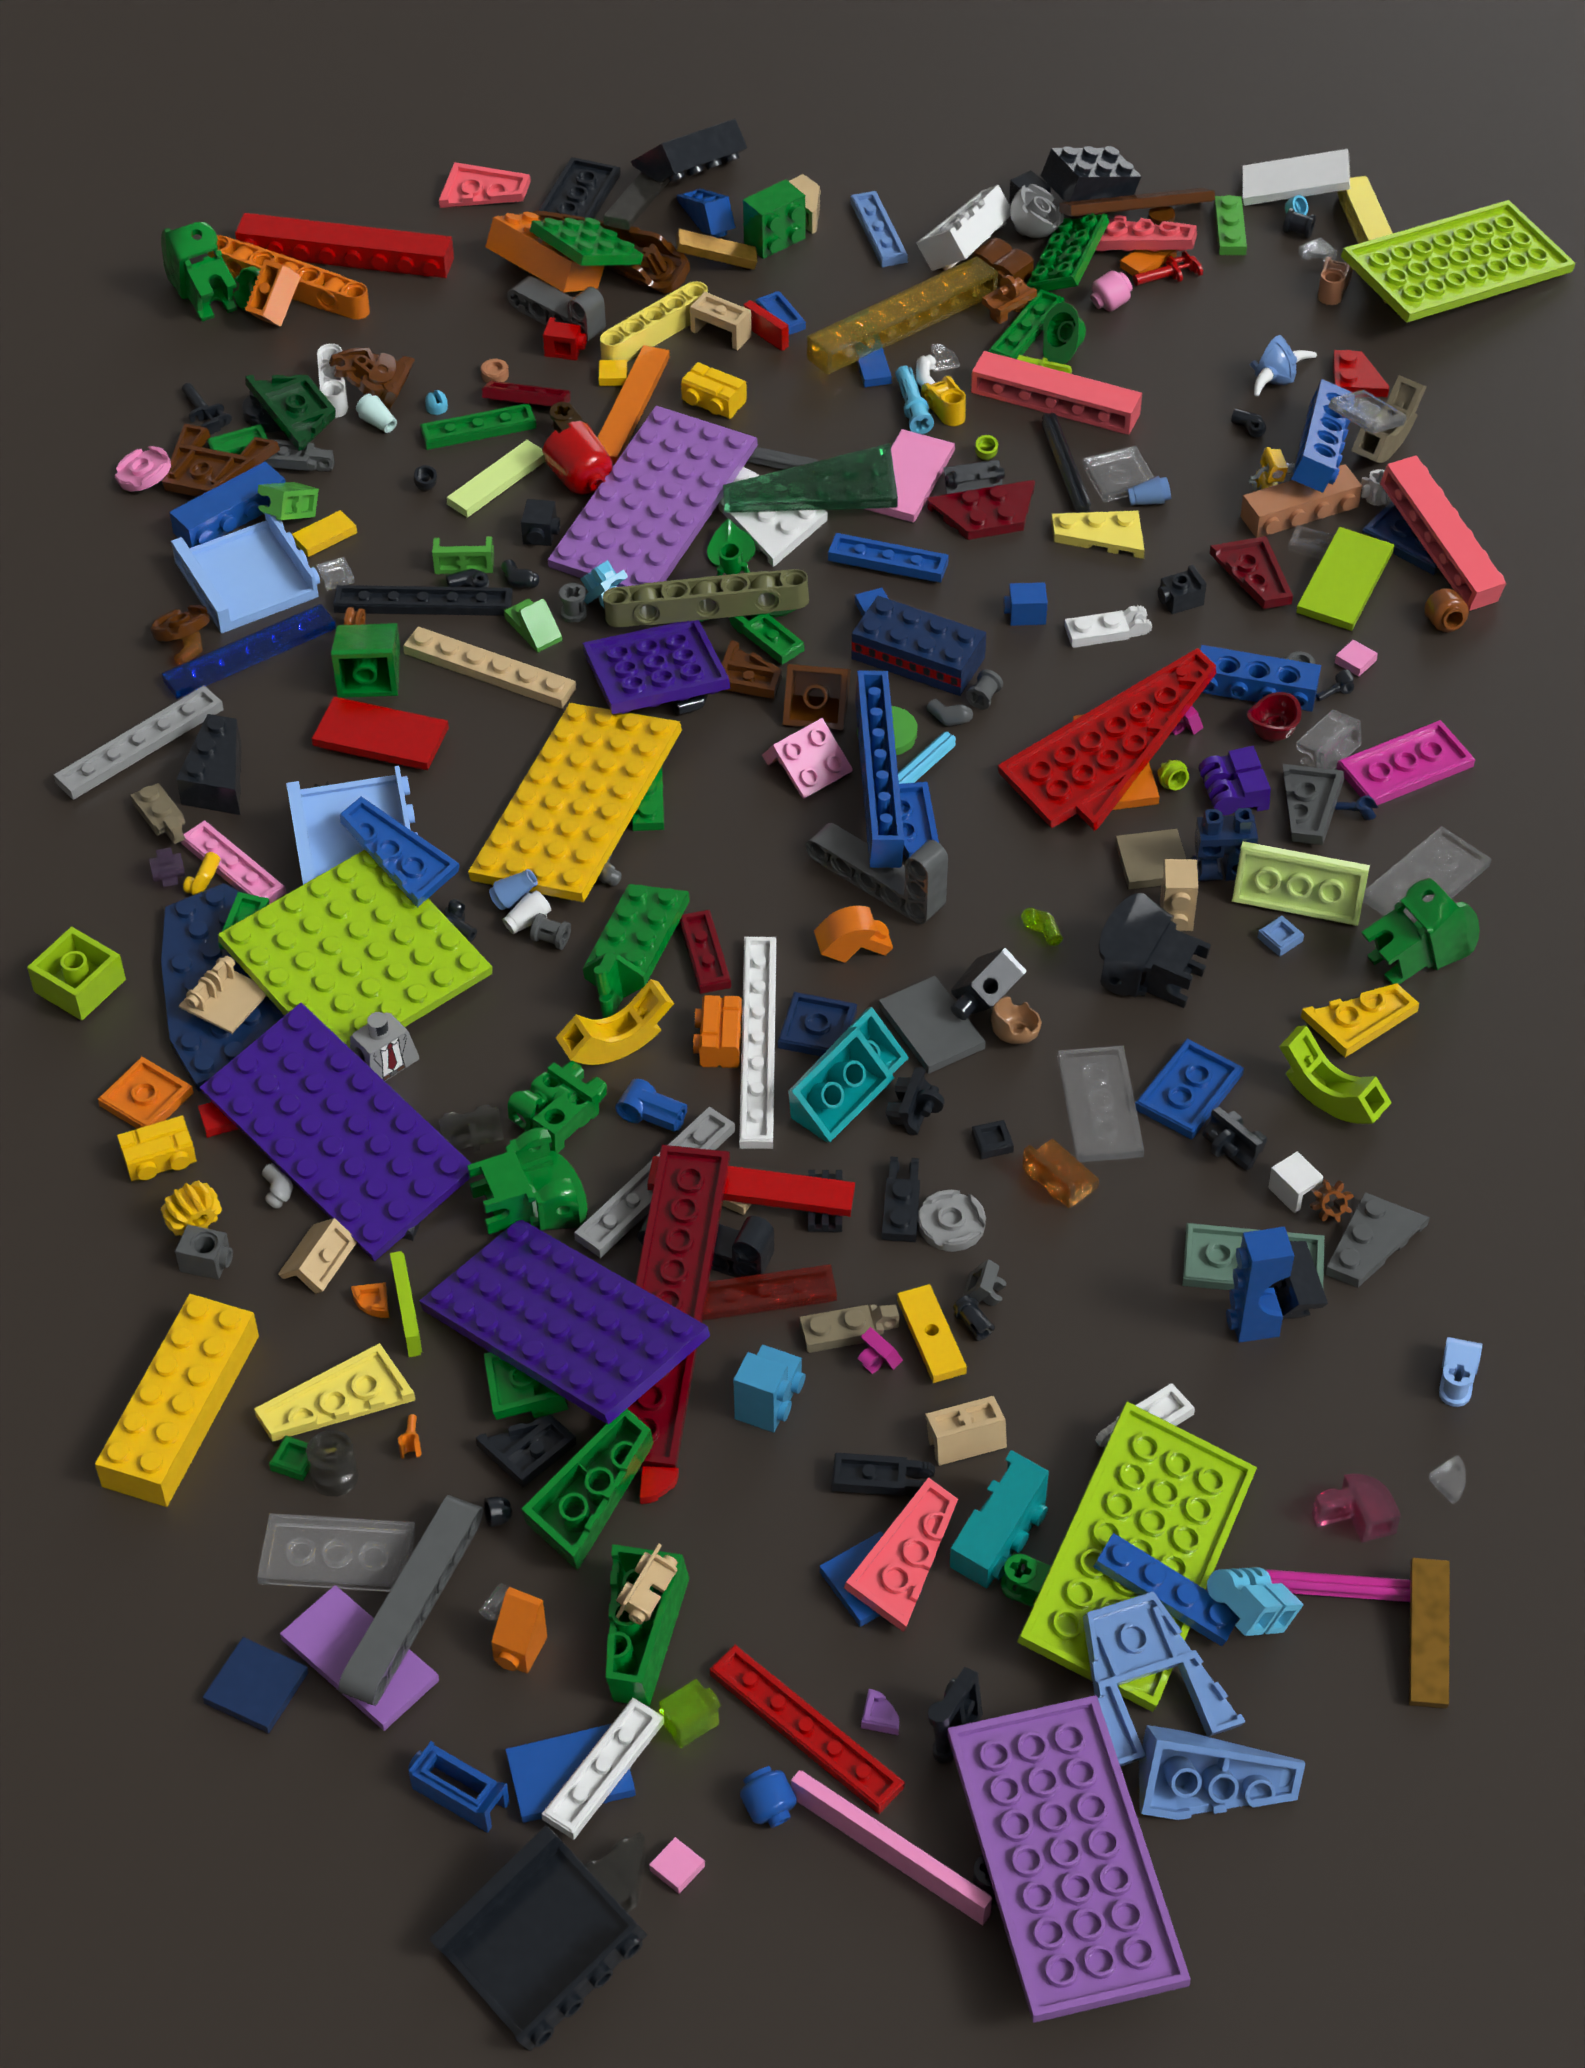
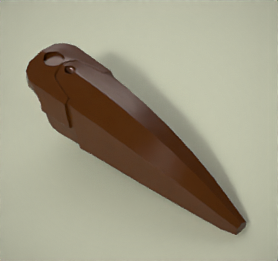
(661, 266)

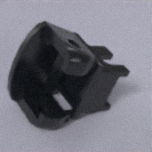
(1145, 939)

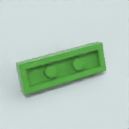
(1230, 225)

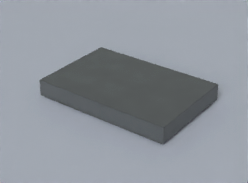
(928, 1025)

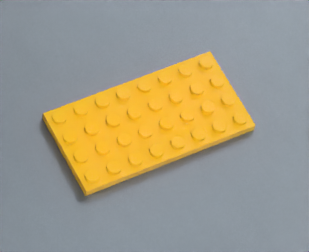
(577, 800)

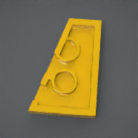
(1362, 1019)

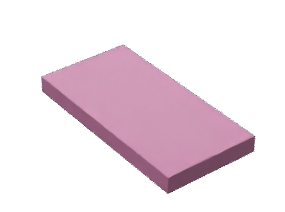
(917, 467)

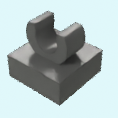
(983, 1281)

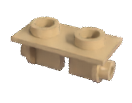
(653, 1572)

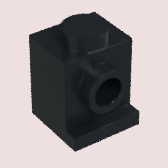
(1182, 590)

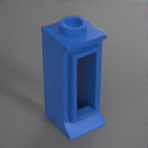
(472, 1810)

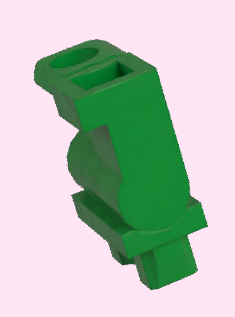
(566, 1098)

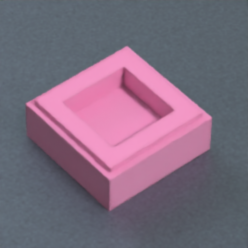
(1356, 658)
(677, 1865)

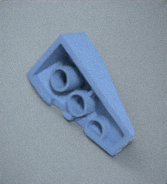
(1205, 1774)

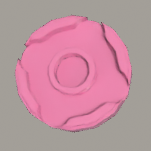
(142, 469)

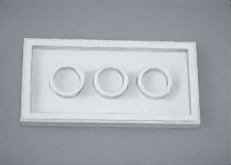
(1296, 176)

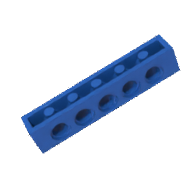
(1321, 440)

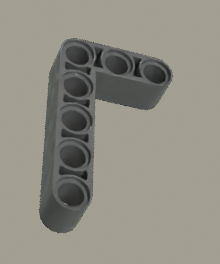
(912, 890)

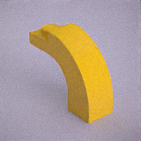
(619, 1035)

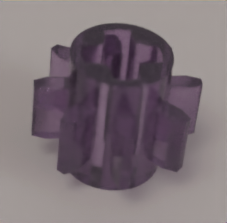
(167, 867)

